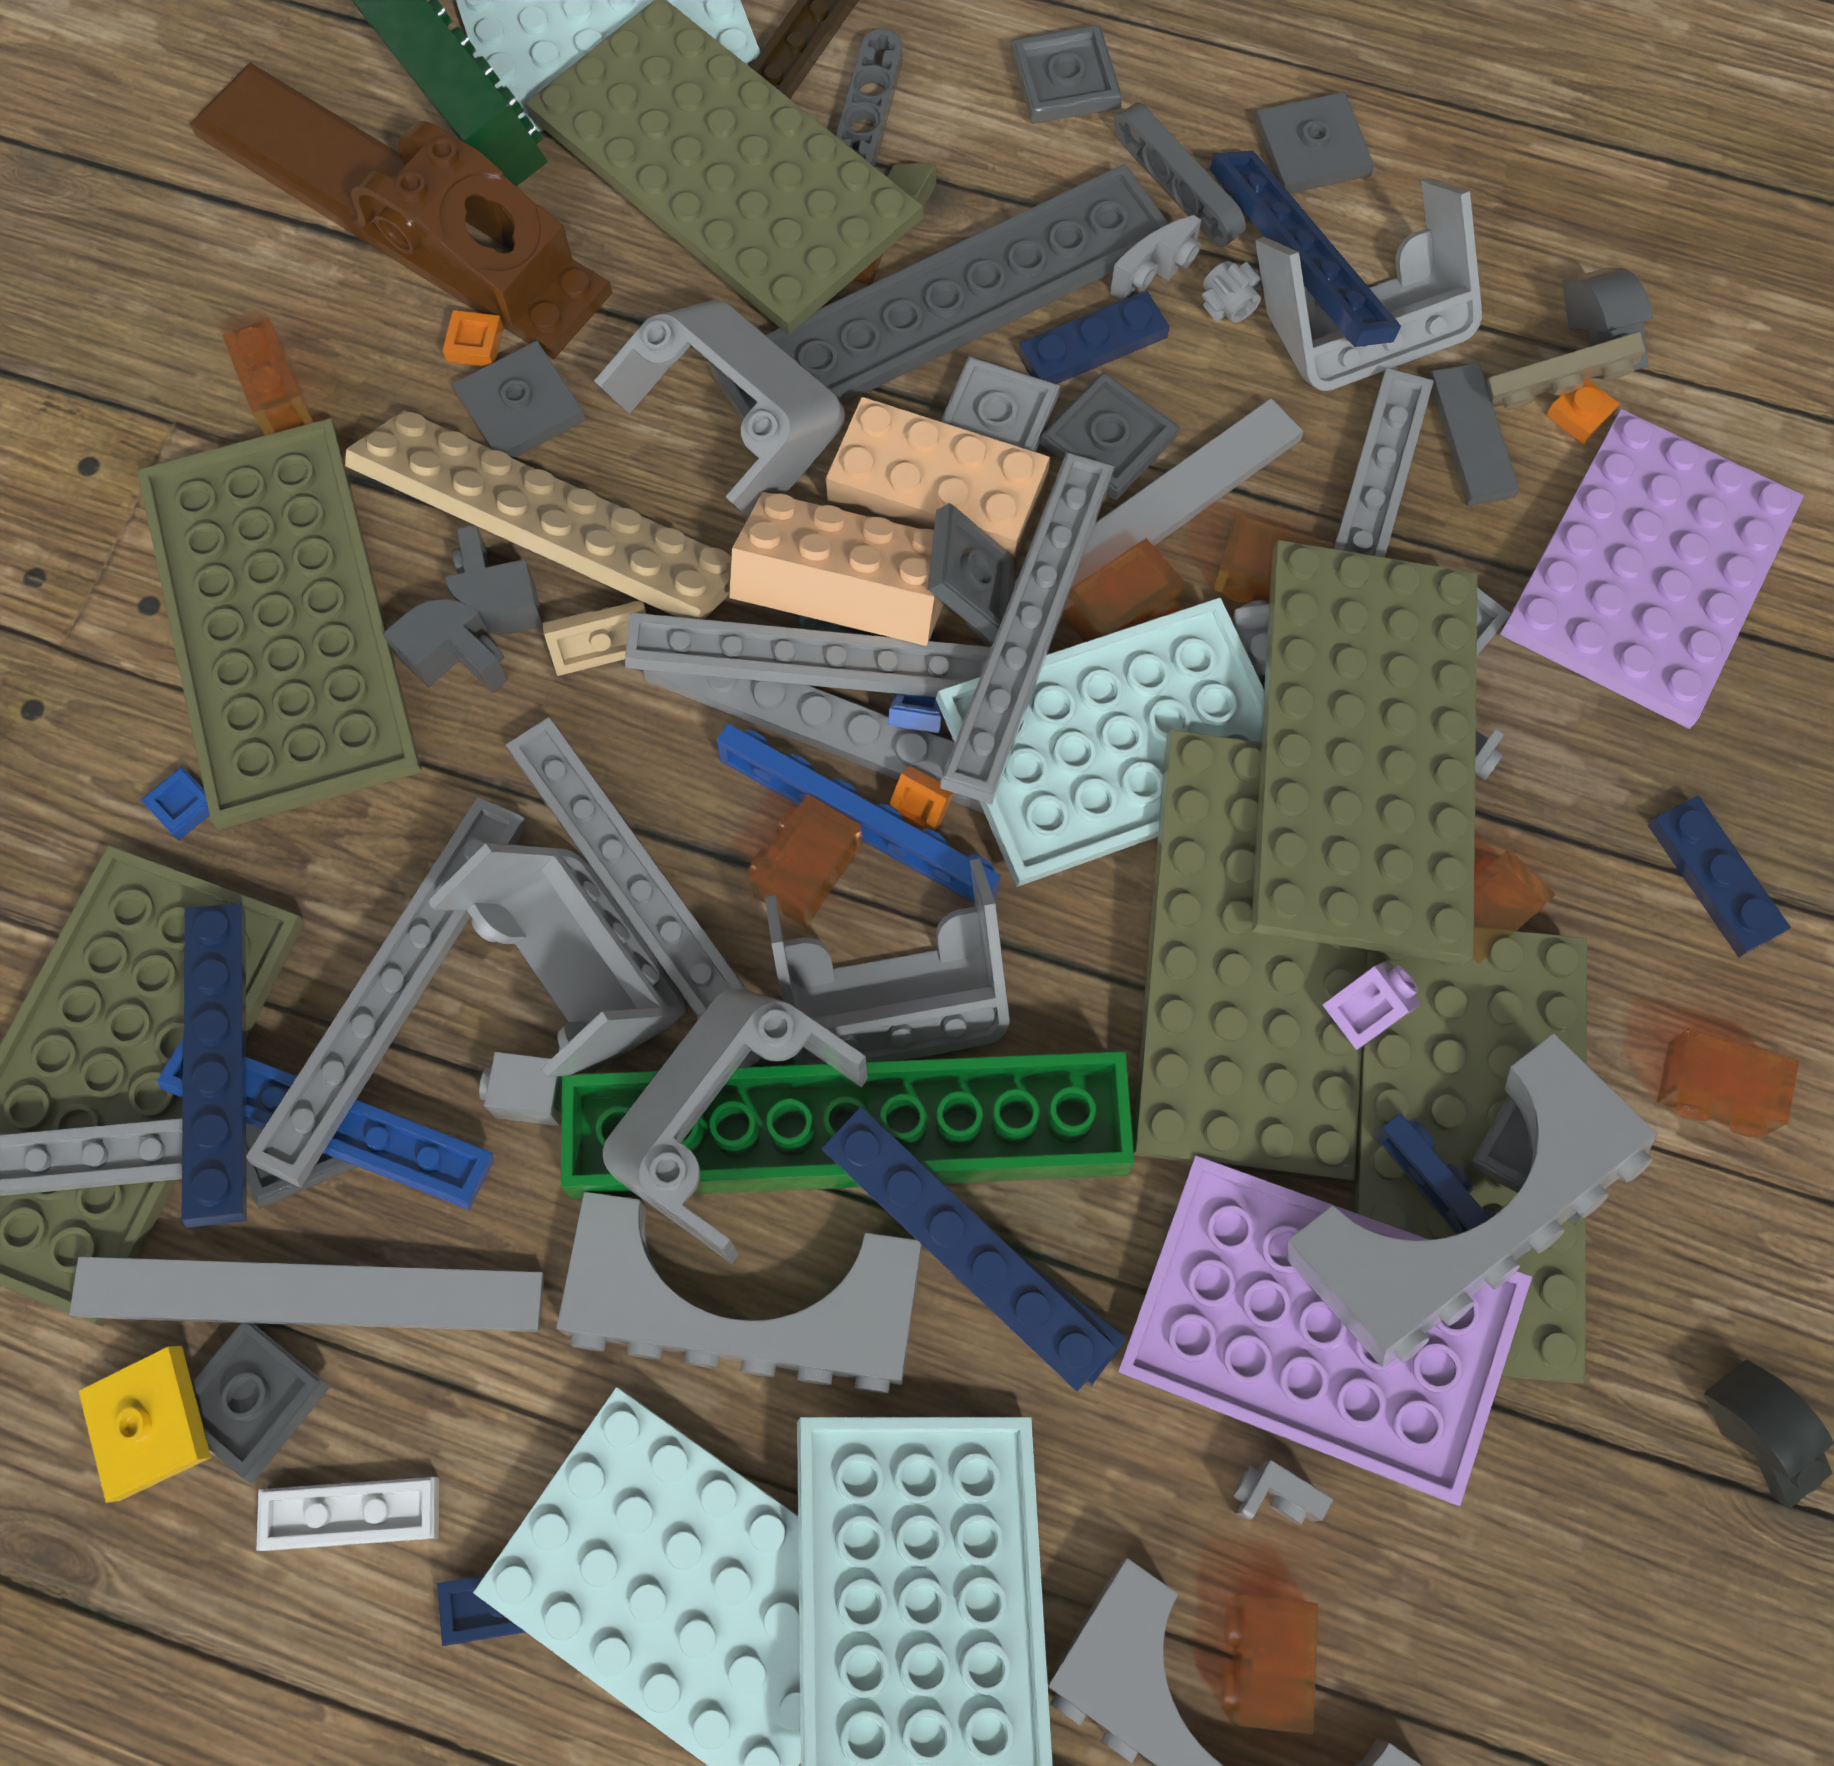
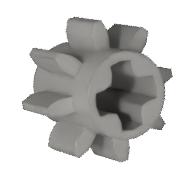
(1231, 291)

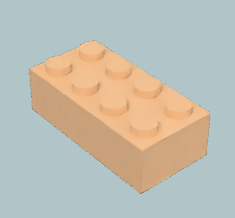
(913, 465)
(836, 568)

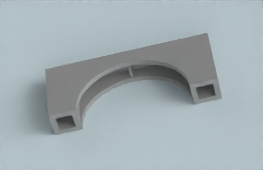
(1402, 1288)
(622, 1299)
(1120, 1680)

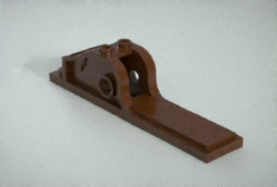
(413, 205)

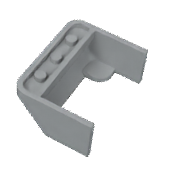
(1431, 298)
(792, 411)
(575, 945)
(907, 1002)
(646, 1143)

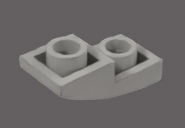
(1158, 254)

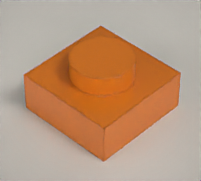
(472, 338)
(1583, 411)
(920, 799)

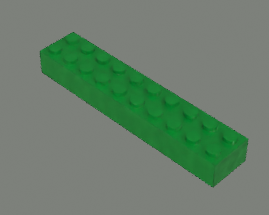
(954, 1115)

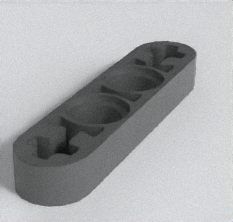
(871, 108)
(1179, 174)

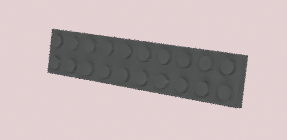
(967, 289)

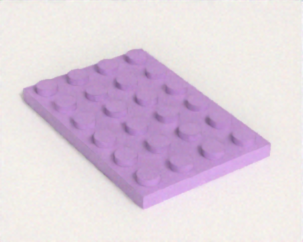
(1654, 568)
(1257, 1343)

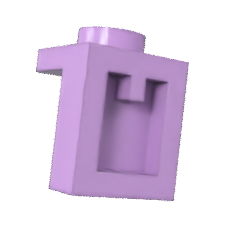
(1373, 1003)

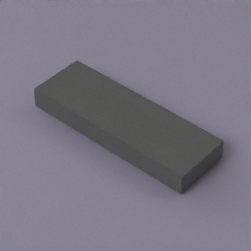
(1473, 434)

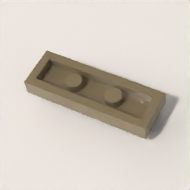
(1566, 372)

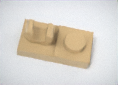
(590, 637)

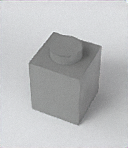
(520, 1090)

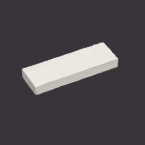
(348, 1514)

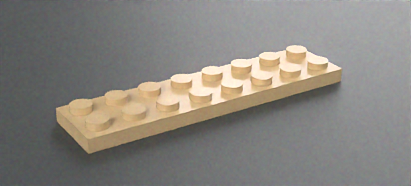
(545, 515)

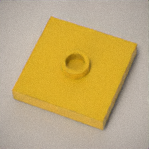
(144, 1424)

